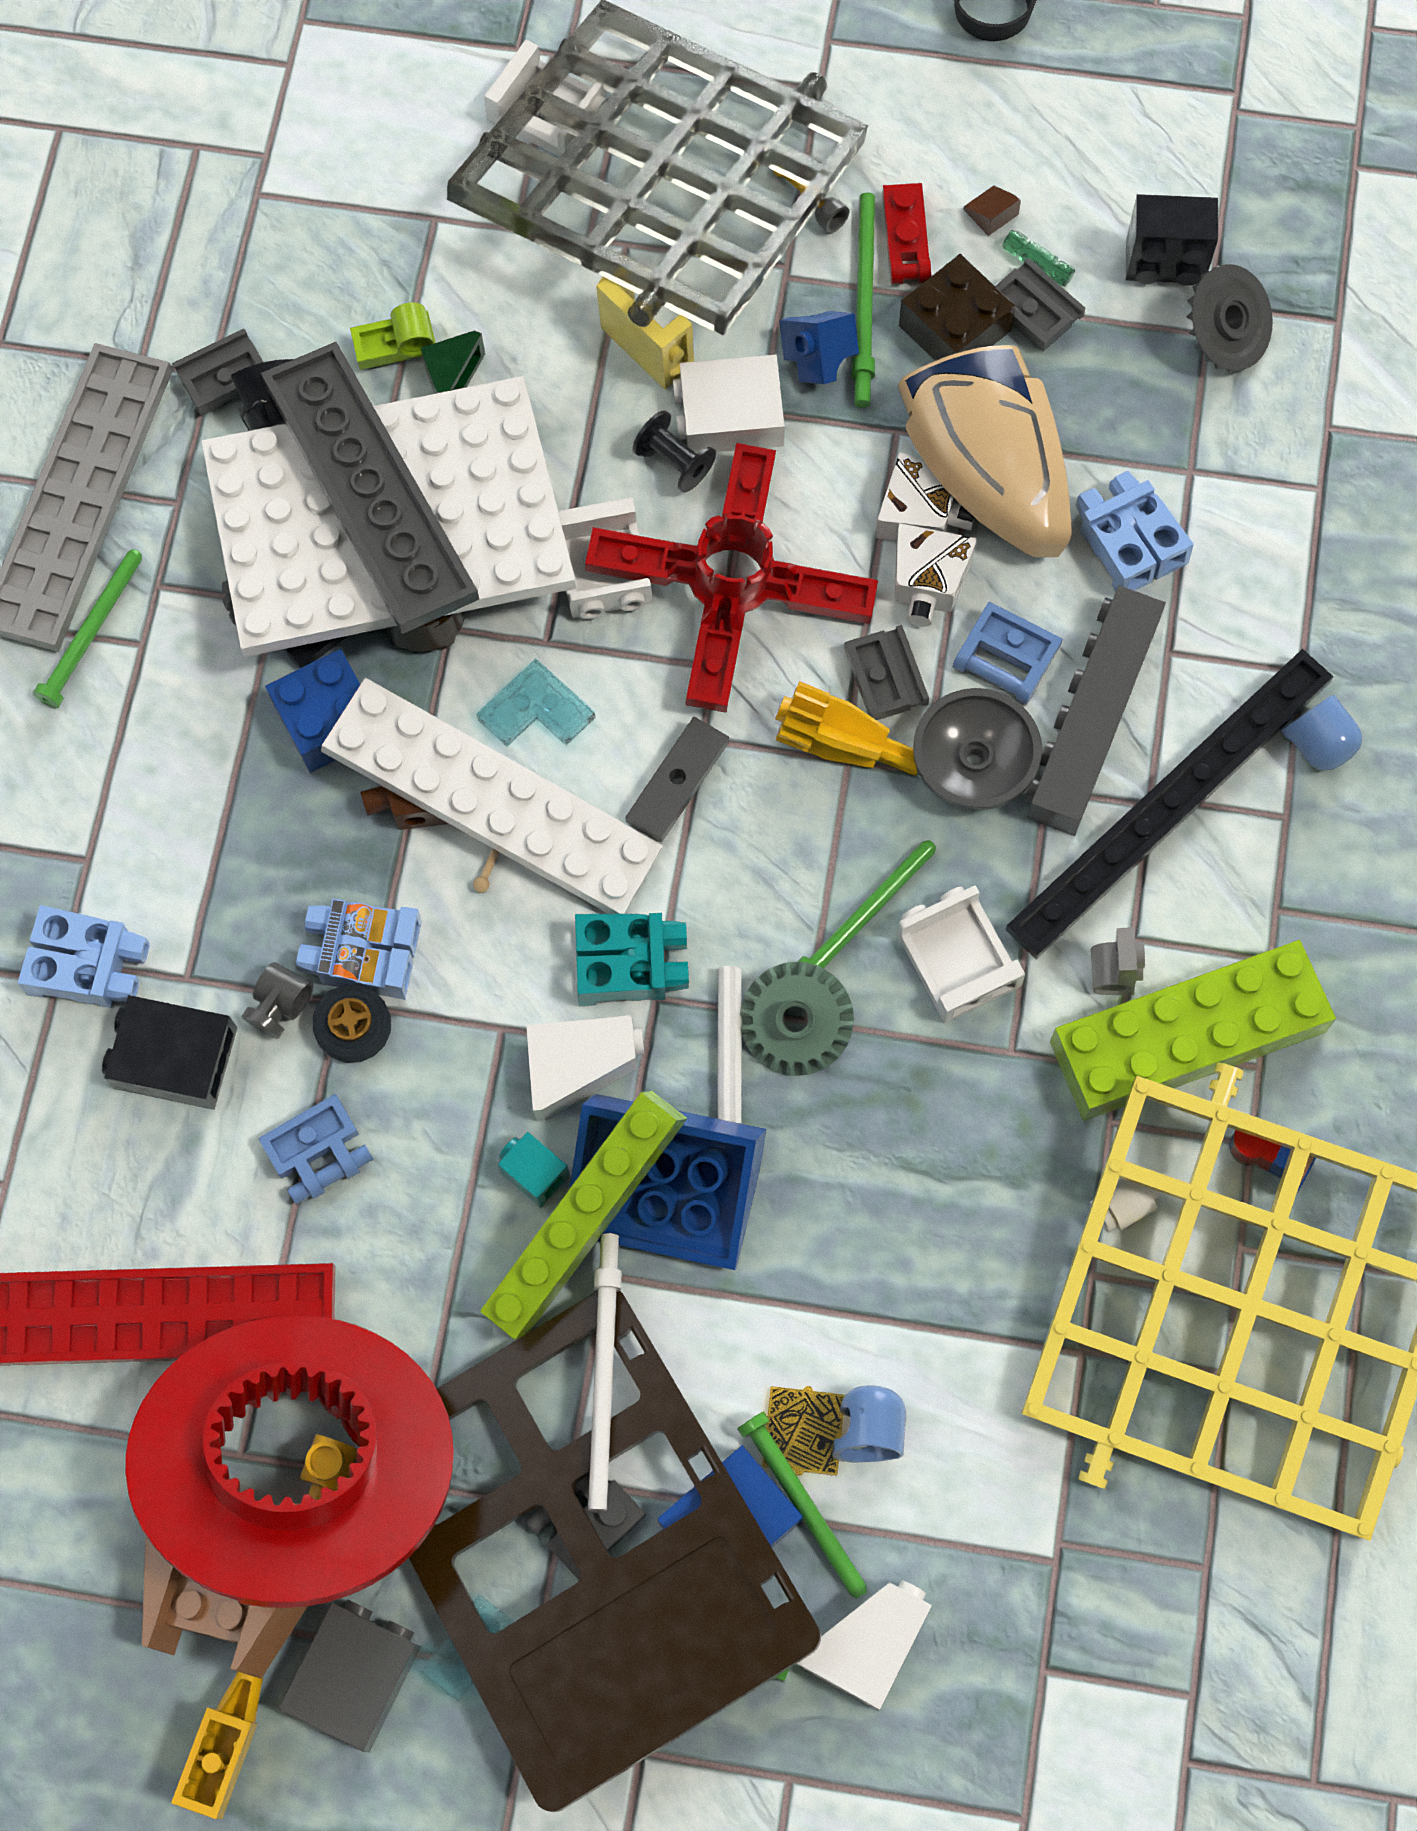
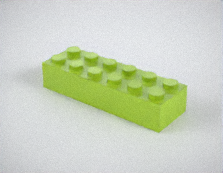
(1192, 1027)

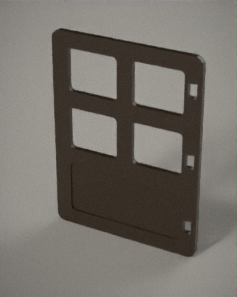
(641, 1637)

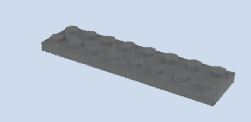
(370, 488)

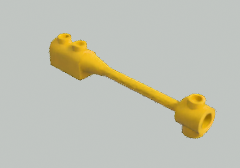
(229, 1727)

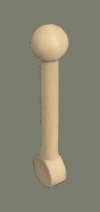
(481, 883)

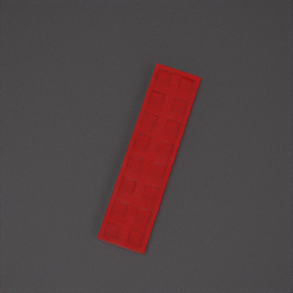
(147, 1311)

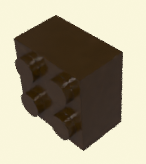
(956, 311)

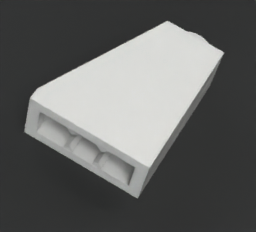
(579, 1059)
(870, 1644)

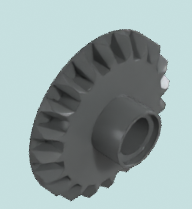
(1231, 317)

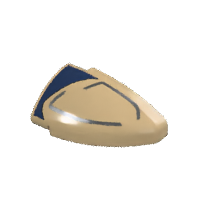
(993, 444)

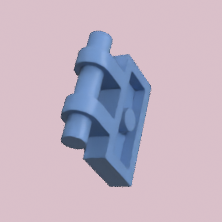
(307, 1139)

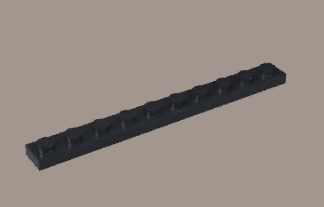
(1168, 804)

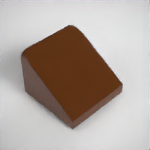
(993, 209)

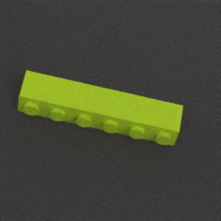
(583, 1214)

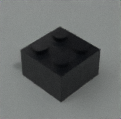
(1171, 238)

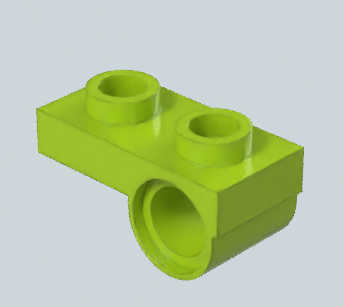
(393, 338)

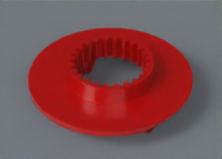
(288, 1550)

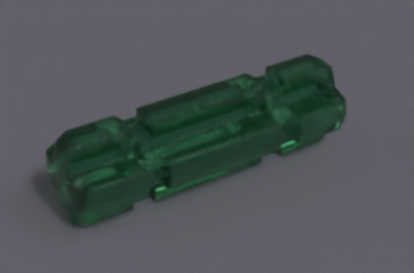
(1017, 244)

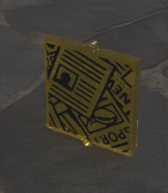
(805, 1427)

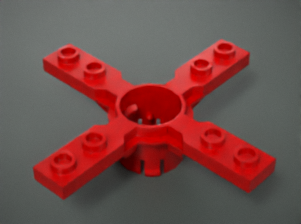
(724, 597)

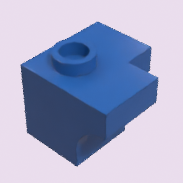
(819, 344)

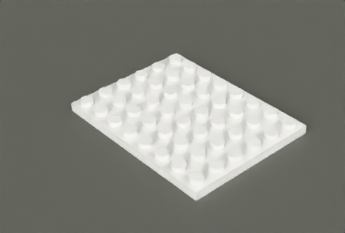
(478, 468)

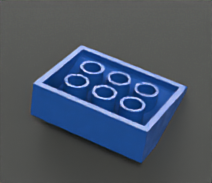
(695, 1193)

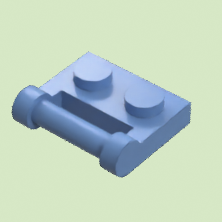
(1014, 642)

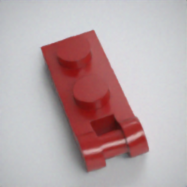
(906, 232)

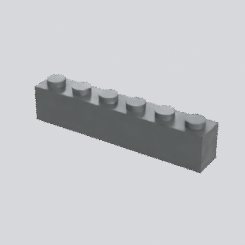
(1095, 710)

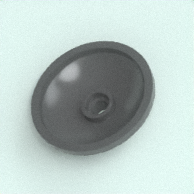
(980, 725)

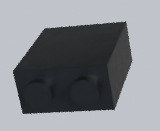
(169, 1052)

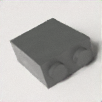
(351, 1675)

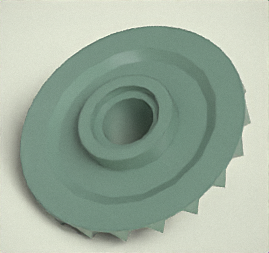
(828, 1014)

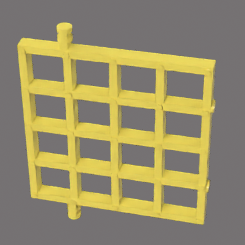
(1249, 1305)

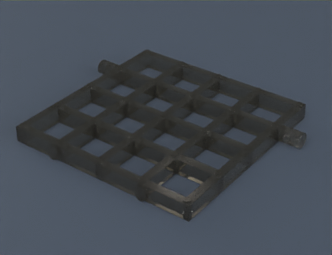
(658, 286)

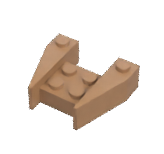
(180, 1604)

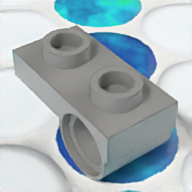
(1118, 964)

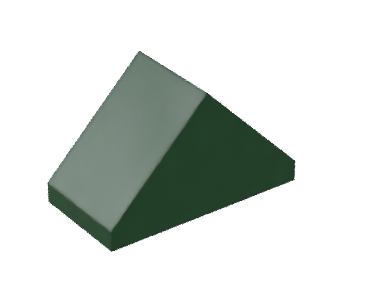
(453, 361)

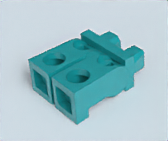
(625, 957)

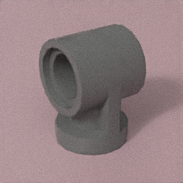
(279, 994)

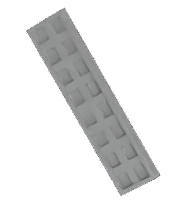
(78, 494)

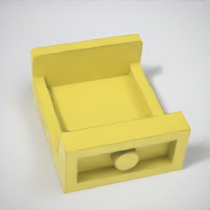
(652, 347)

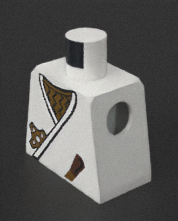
(918, 500)
(930, 570)

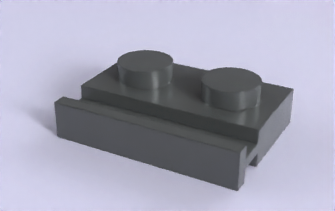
(1042, 305)
(209, 370)
(886, 673)

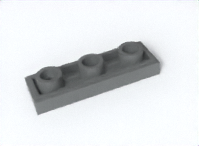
(688, 759)

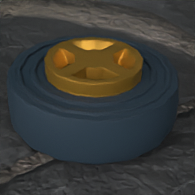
(346, 1008)

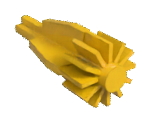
(838, 731)

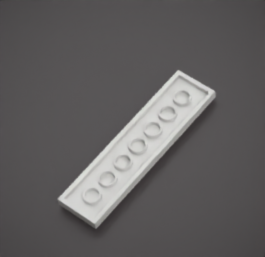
(491, 798)

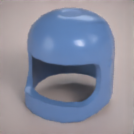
(1325, 735)
(875, 1422)

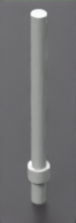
(607, 1282)

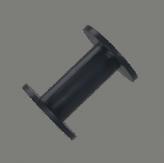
(656, 438)

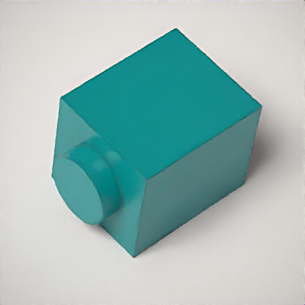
(532, 1168)

